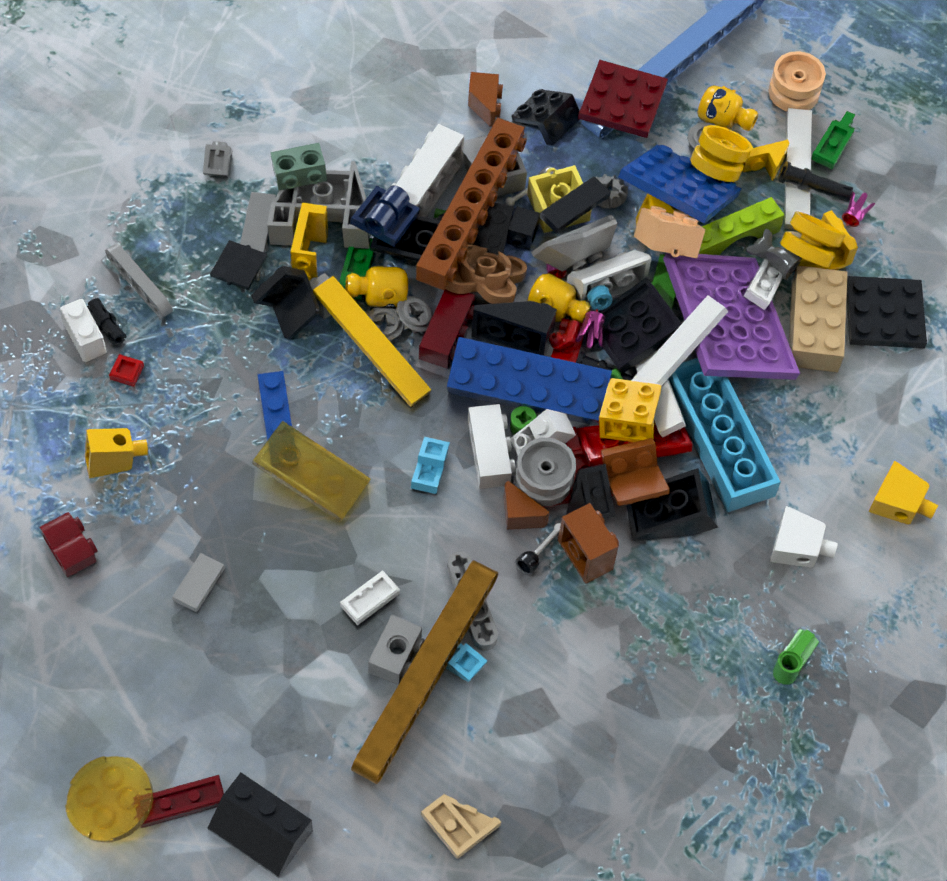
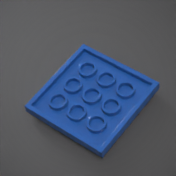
(679, 183)

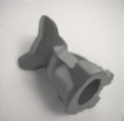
(778, 257)

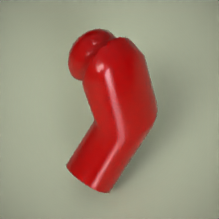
(561, 341)

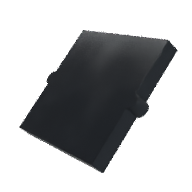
(238, 265)

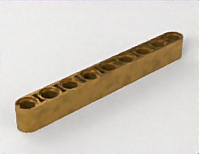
(424, 672)

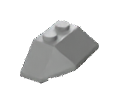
(578, 245)

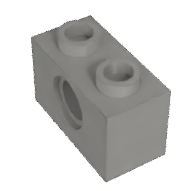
(396, 634)

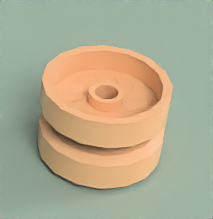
(796, 81)

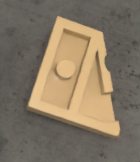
(458, 824)

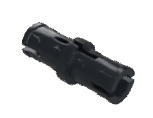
(106, 322)

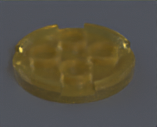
(109, 798)

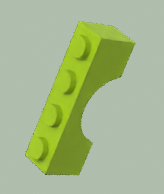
(741, 224)

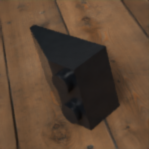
(515, 325)
(680, 513)

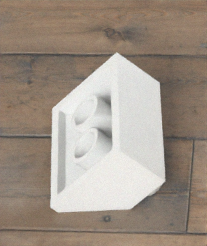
(616, 274)

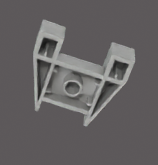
(340, 193)

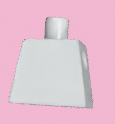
(800, 540)

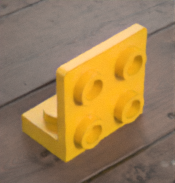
(629, 410)

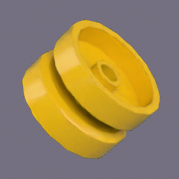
(721, 153)
(812, 239)

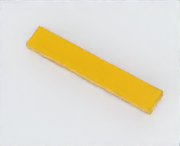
(371, 341)

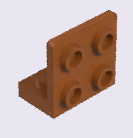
(634, 472)

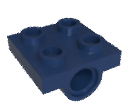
(386, 214)

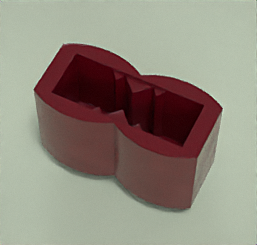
(69, 544)

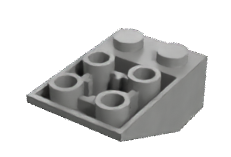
(516, 178)

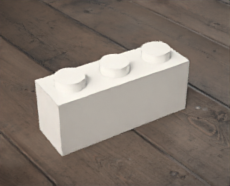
(490, 446)

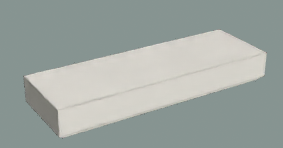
(764, 285)

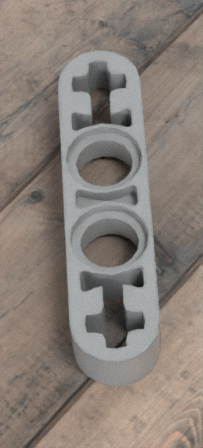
(139, 281)
(474, 629)

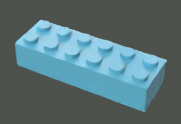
(723, 437)

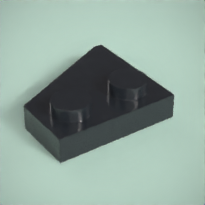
(592, 487)

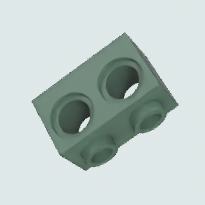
(298, 166)

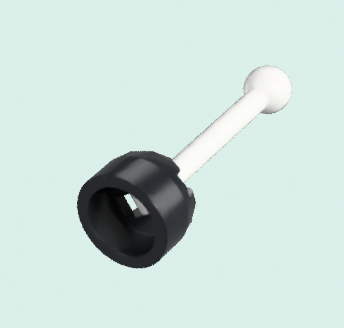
(529, 560)

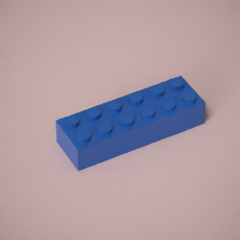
(528, 380)

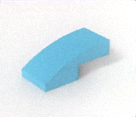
(430, 465)
(466, 662)

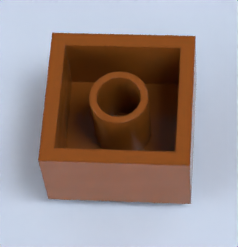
(588, 542)

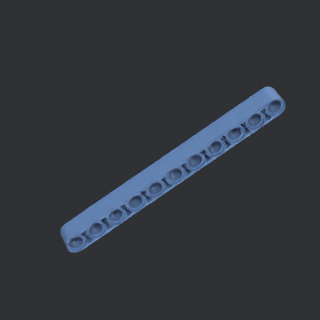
(692, 44)

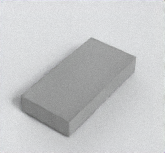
(198, 582)

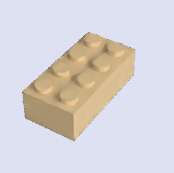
(818, 318)

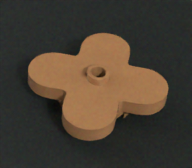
(489, 275)

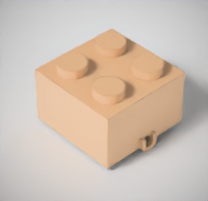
(669, 232)

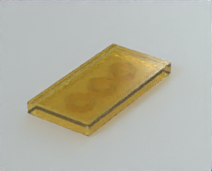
(311, 471)

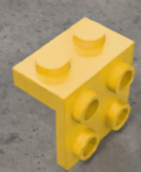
(845, 253)

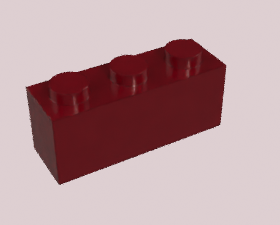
(446, 327)

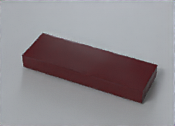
(184, 800)

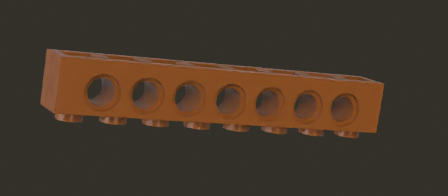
(471, 204)

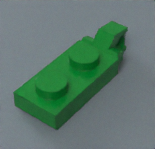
(834, 141)

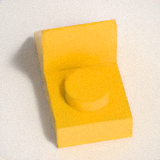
(768, 156)

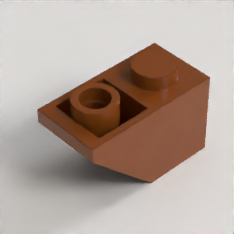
(483, 96)

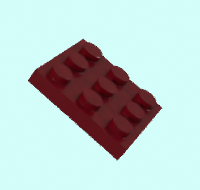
(623, 98)

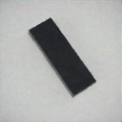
(575, 204)

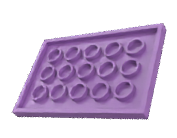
(747, 338)

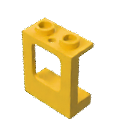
(311, 226)

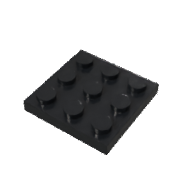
(885, 312)
(636, 325)

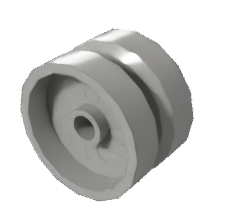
(546, 471)

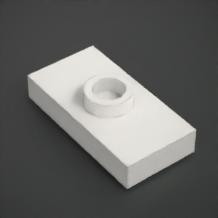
(370, 597)

